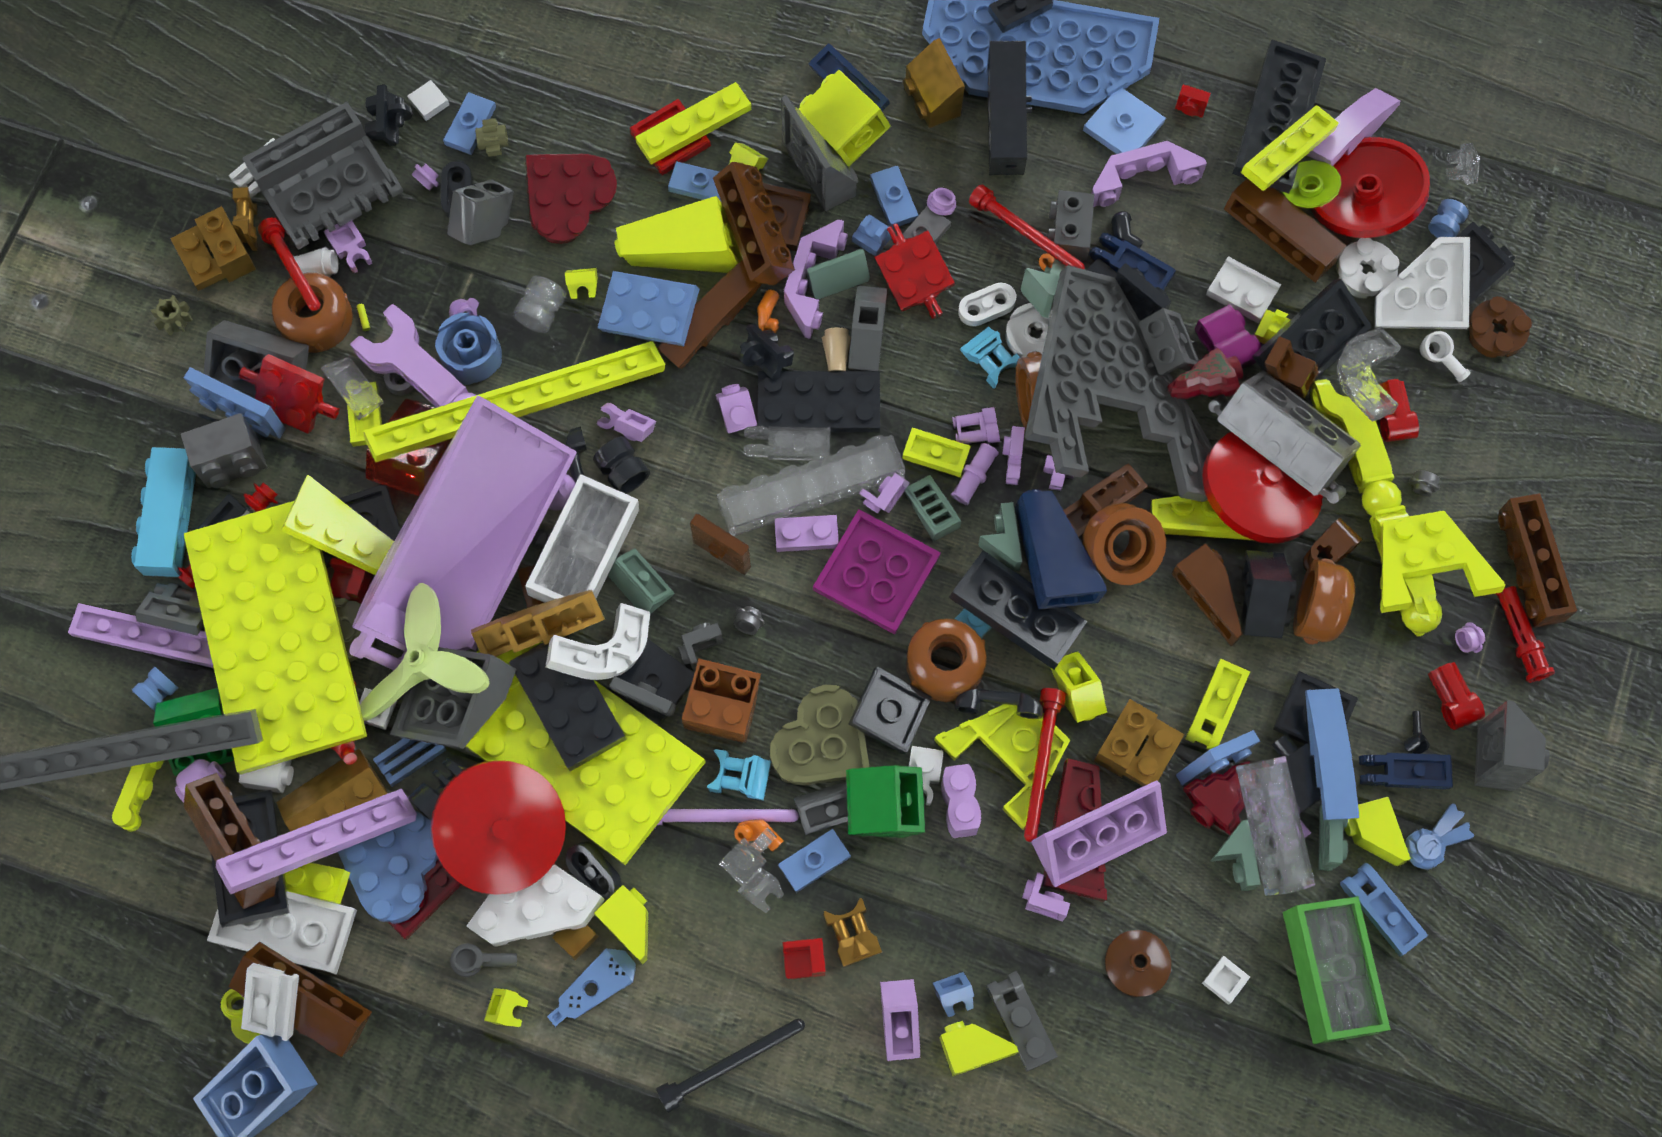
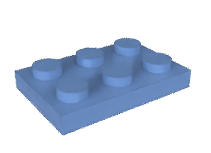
(648, 308)
(221, 396)

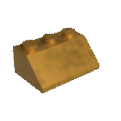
(331, 793)

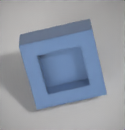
(871, 235)
(954, 990)

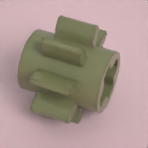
(491, 137)
(171, 315)

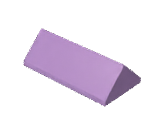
(1102, 834)

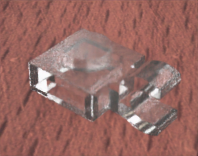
(746, 858)

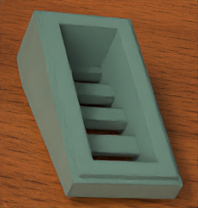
(943, 528)

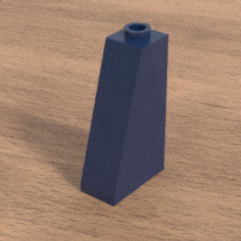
(1055, 555)

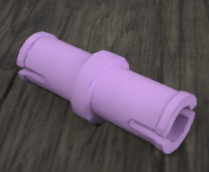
(974, 473)

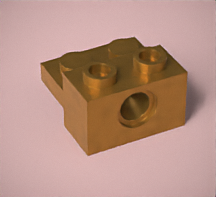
(218, 233)
(1126, 738)

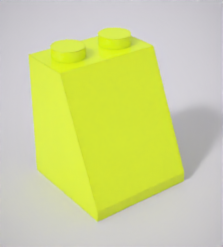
(844, 117)

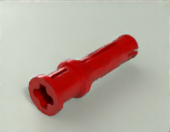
(1528, 647)

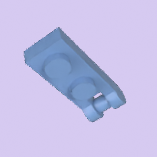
(1384, 910)

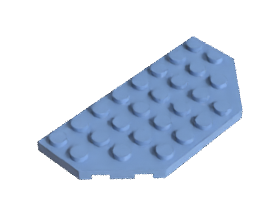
(1072, 51)

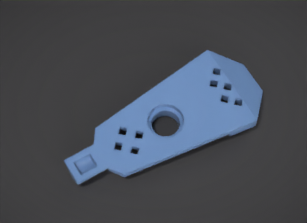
(601, 975)

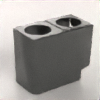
(477, 212)

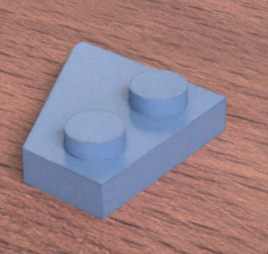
(1219, 757)

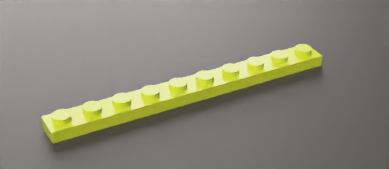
(517, 399)

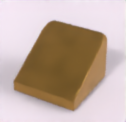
(575, 941)

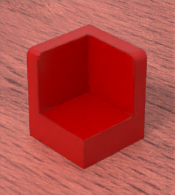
(349, 581)
(804, 958)

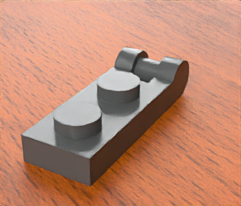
(1022, 1022)

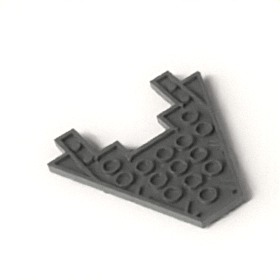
(1101, 357)

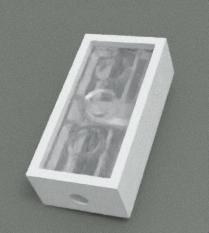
(583, 541)

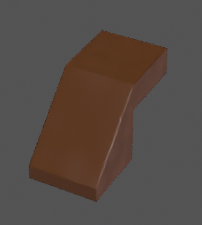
(1290, 368)

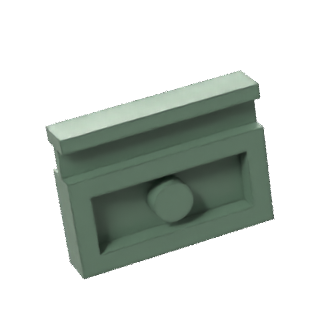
(1331, 843)

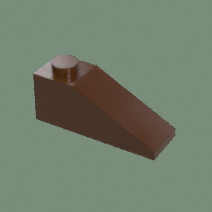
(1208, 586)

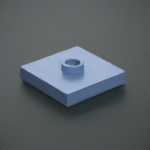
(1123, 122)

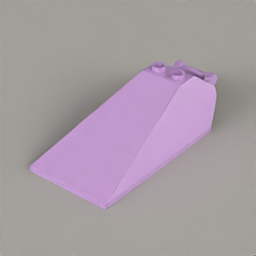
(465, 531)

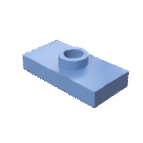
(470, 116)
(693, 181)
(894, 196)
(814, 860)

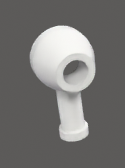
(1442, 353)

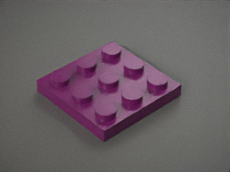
(876, 571)

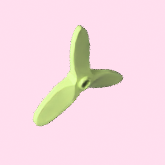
(423, 659)

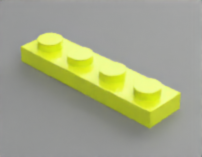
(693, 123)
(1289, 148)

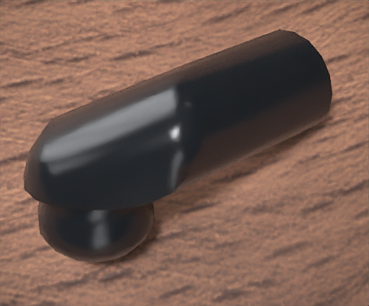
(1122, 230)

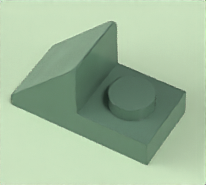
(1041, 287)
(1004, 546)
(1240, 847)

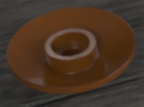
(1124, 972)

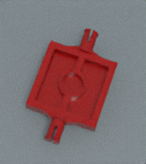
(915, 271)
(290, 392)

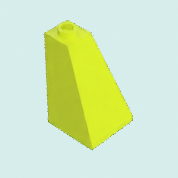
(682, 239)

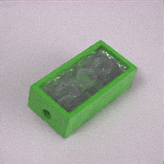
(1336, 970)

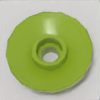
(1314, 184)

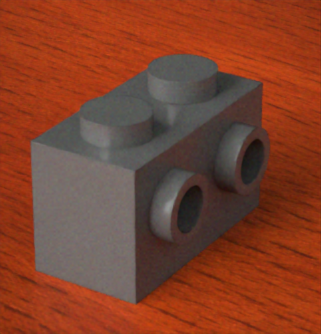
(1072, 222)

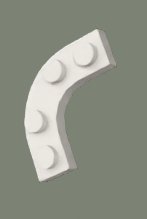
(606, 659)

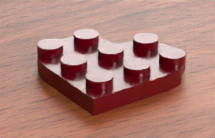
(565, 192)

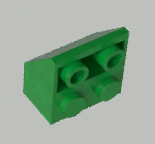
(190, 708)
(885, 801)

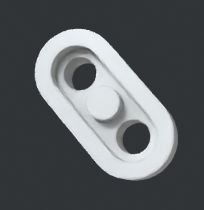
(985, 304)

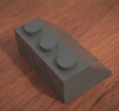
(238, 346)
(1508, 749)

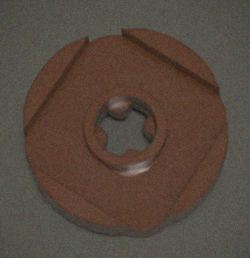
(1510, 316)

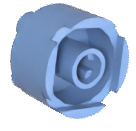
(480, 359)

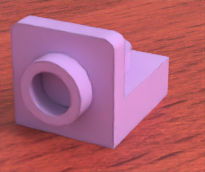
(890, 490)
(1049, 904)

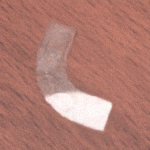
(1356, 373)

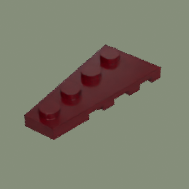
(1078, 796)

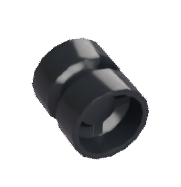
(618, 462)

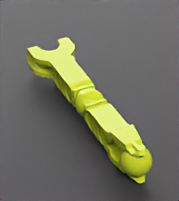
(1380, 496)

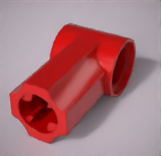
(1403, 422)
(1458, 704)

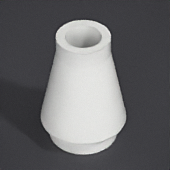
(319, 261)

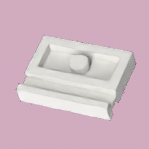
(1243, 289)
(269, 1001)

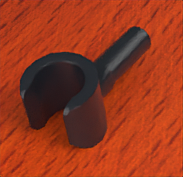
(1418, 742)

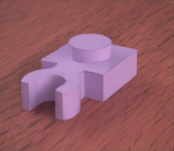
(348, 242)
(1013, 448)

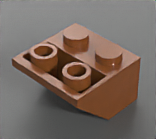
(721, 701)

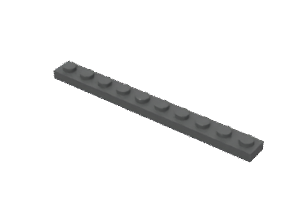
(130, 749)

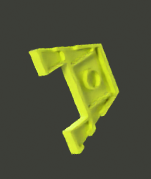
(1424, 547)
(1014, 743)

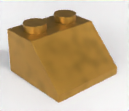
(934, 85)

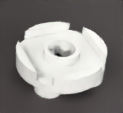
(1374, 254)
(1019, 329)

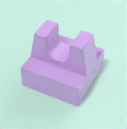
(1056, 479)

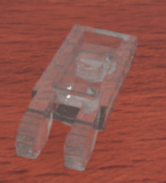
(788, 442)

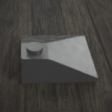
(816, 159)
(452, 717)

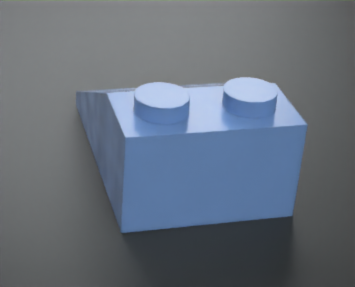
(255, 1088)

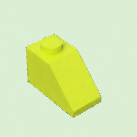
(1082, 687)
(1379, 831)
(627, 920)
(973, 1047)

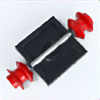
(230, 509)

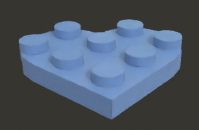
(391, 870)

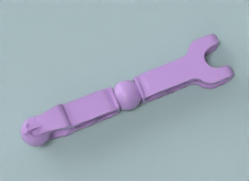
(405, 357)

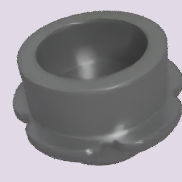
(1424, 482)
(748, 620)

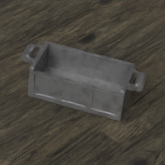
(1288, 433)

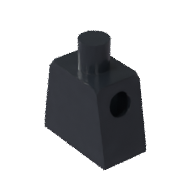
(1301, 770)

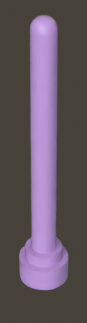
(729, 815)

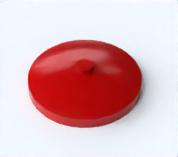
(1379, 192)
(1256, 494)
(498, 827)

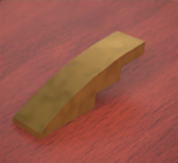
(538, 624)

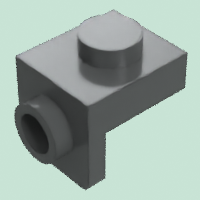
(701, 638)

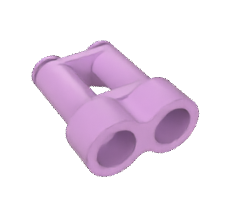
(988, 427)

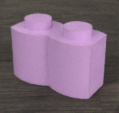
(958, 792)

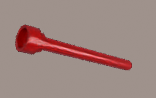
(984, 199)
(273, 233)
(1052, 702)

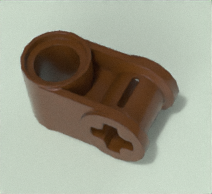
(1333, 544)

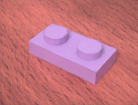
(806, 533)

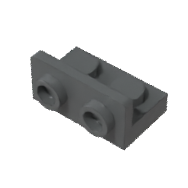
(1168, 341)

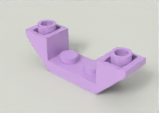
(1182, 166)
(823, 243)

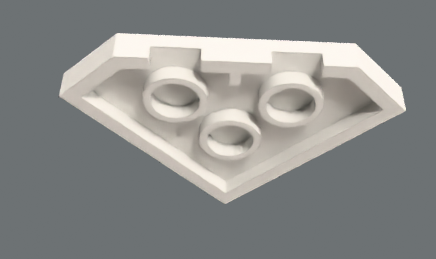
(1430, 290)
(537, 911)

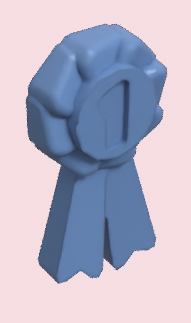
(1428, 847)

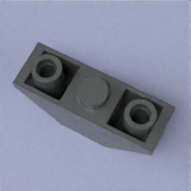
(867, 328)

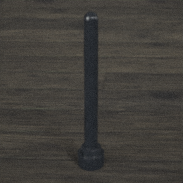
(673, 1094)

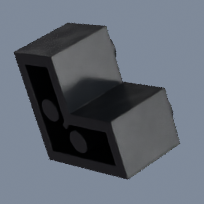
(1267, 594)

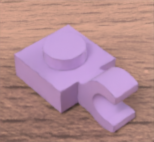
(629, 423)

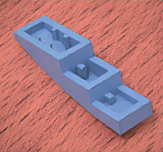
(1331, 754)

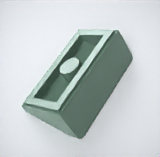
(838, 274)
(639, 581)

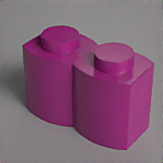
(1227, 332)

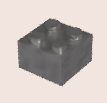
(224, 451)

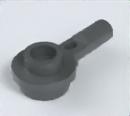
(468, 960)

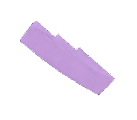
(1355, 124)

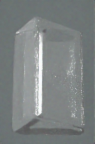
(352, 386)

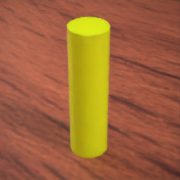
(363, 317)

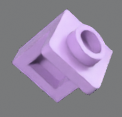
(736, 408)

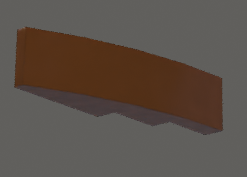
(712, 312)
(1117, 488)

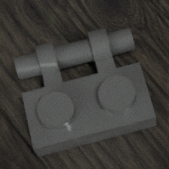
(171, 609)

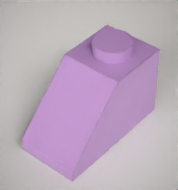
(900, 1019)

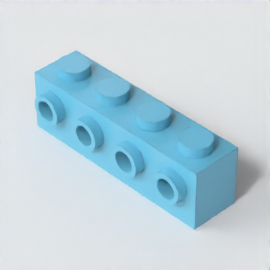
(164, 513)

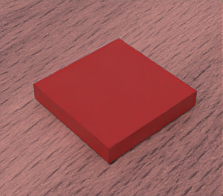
(681, 155)

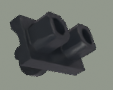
(389, 114)
(763, 350)

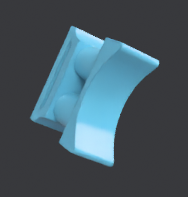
(984, 344)
(753, 777)

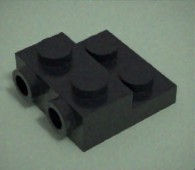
(1487, 261)

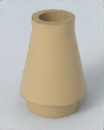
(836, 348)

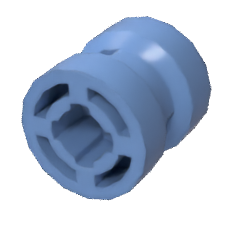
(1450, 215)
(154, 688)

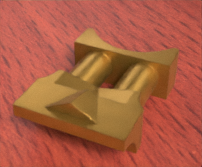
(244, 217)
(856, 947)

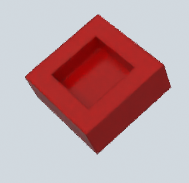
(1192, 101)

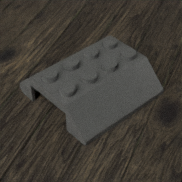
(321, 175)

